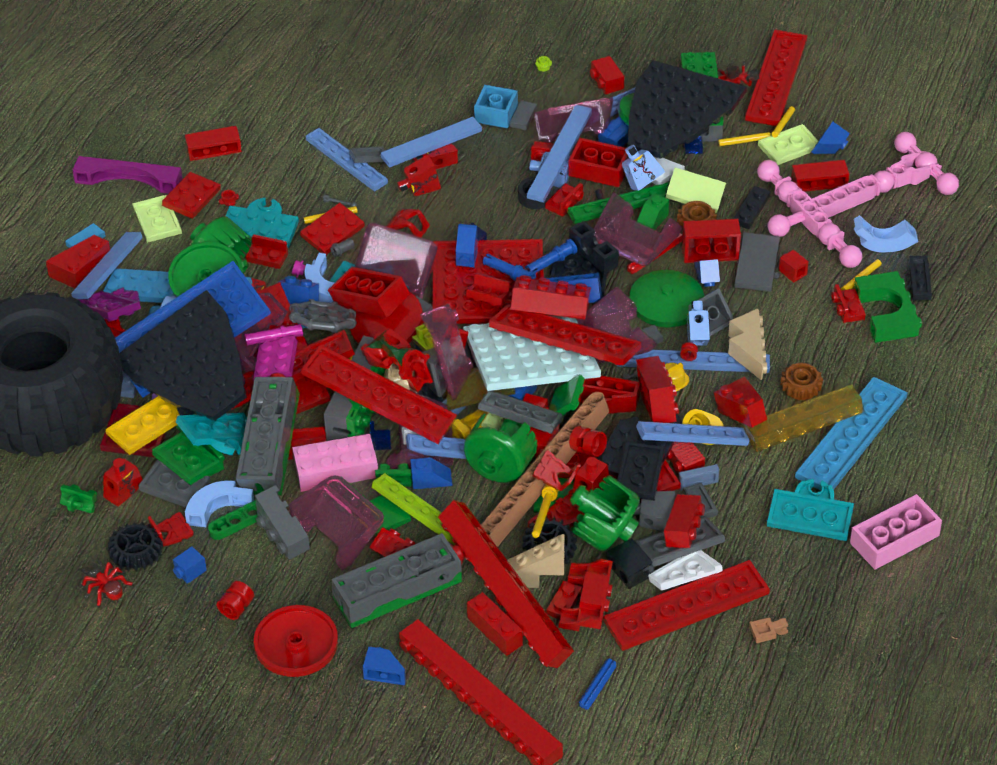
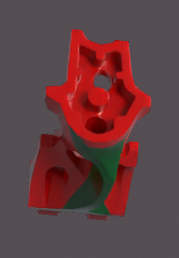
(392, 348)

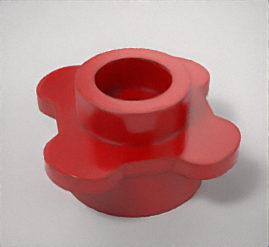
(228, 198)

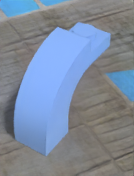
(885, 240)
(315, 273)
(213, 497)

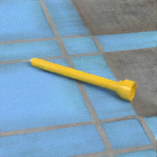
(549, 494)

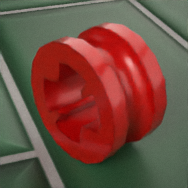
(689, 356)

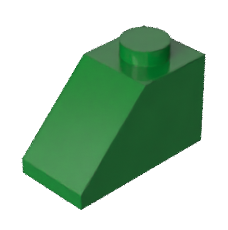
(654, 211)

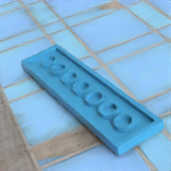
(151, 285)
(852, 435)

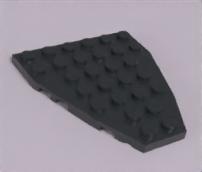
(677, 107)
(190, 360)

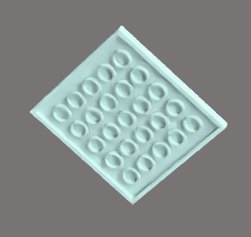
(517, 361)

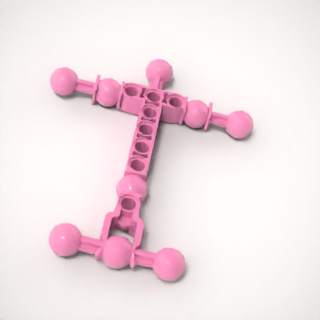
(816, 211)

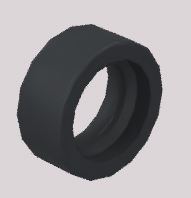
(524, 187)

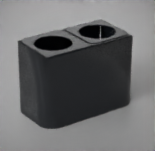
(630, 563)

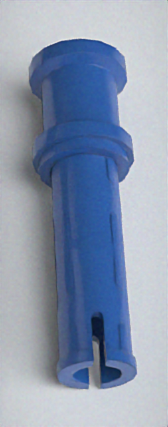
(557, 254)
(505, 267)

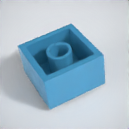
(496, 106)

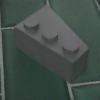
(279, 524)

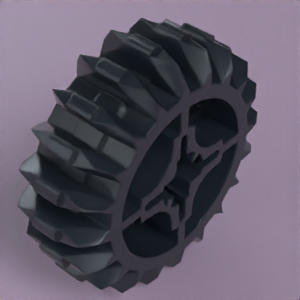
(555, 529)
(134, 541)

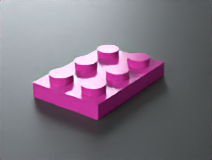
(276, 357)

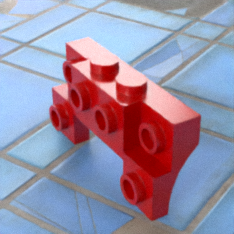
(593, 600)

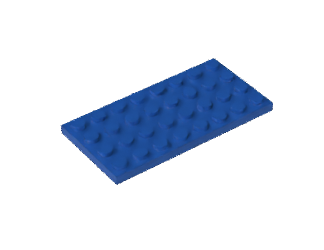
(227, 287)

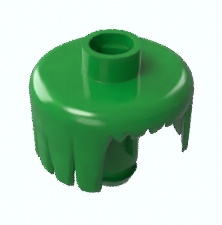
(225, 232)
(500, 453)
(606, 513)

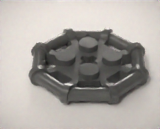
(322, 315)

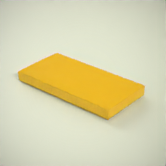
(143, 425)

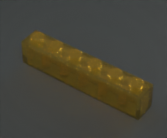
(805, 418)

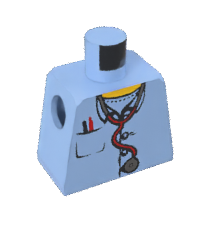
(640, 168)
(698, 332)

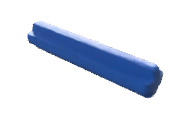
(597, 684)

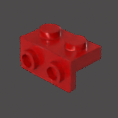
(489, 289)

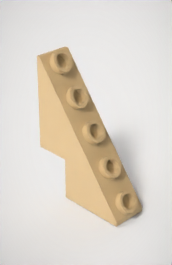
(747, 344)
(540, 560)

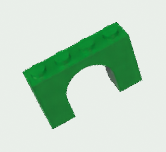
(889, 288)

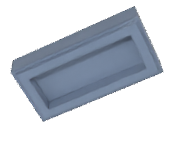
(706, 475)

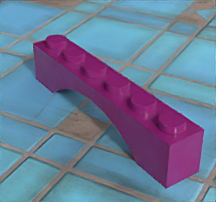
(95, 170)

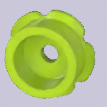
(543, 63)

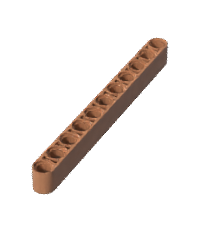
(528, 488)

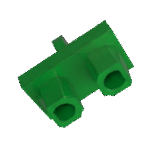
(401, 475)
(75, 498)

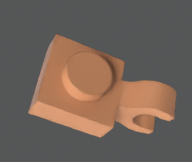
(766, 630)

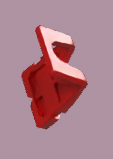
(400, 221)
(548, 470)
(175, 527)

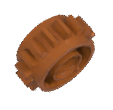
(695, 212)
(801, 381)

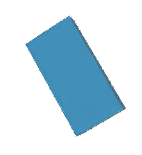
(84, 234)

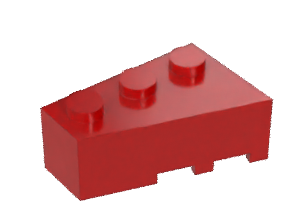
(78, 261)
(619, 393)
(741, 403)

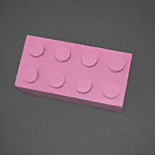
(344, 457)
(895, 531)

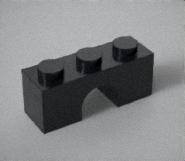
(602, 256)

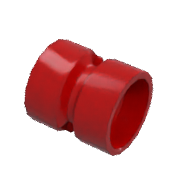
(588, 441)
(235, 600)

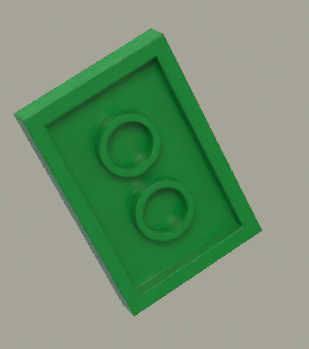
(186, 459)

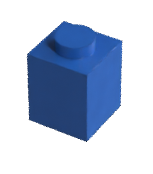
(189, 565)

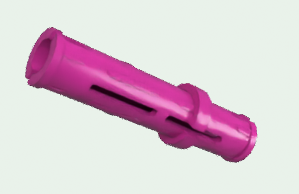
(273, 334)

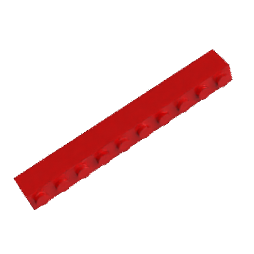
(505, 584)
(480, 695)

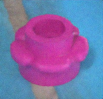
(298, 268)

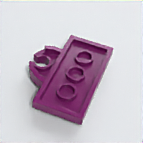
(114, 304)

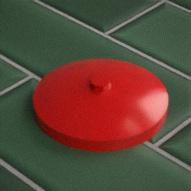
(402, 321)
(295, 640)

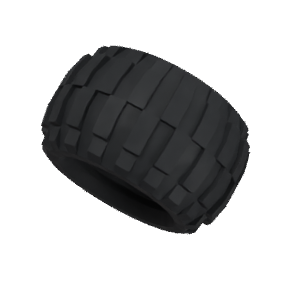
(55, 373)

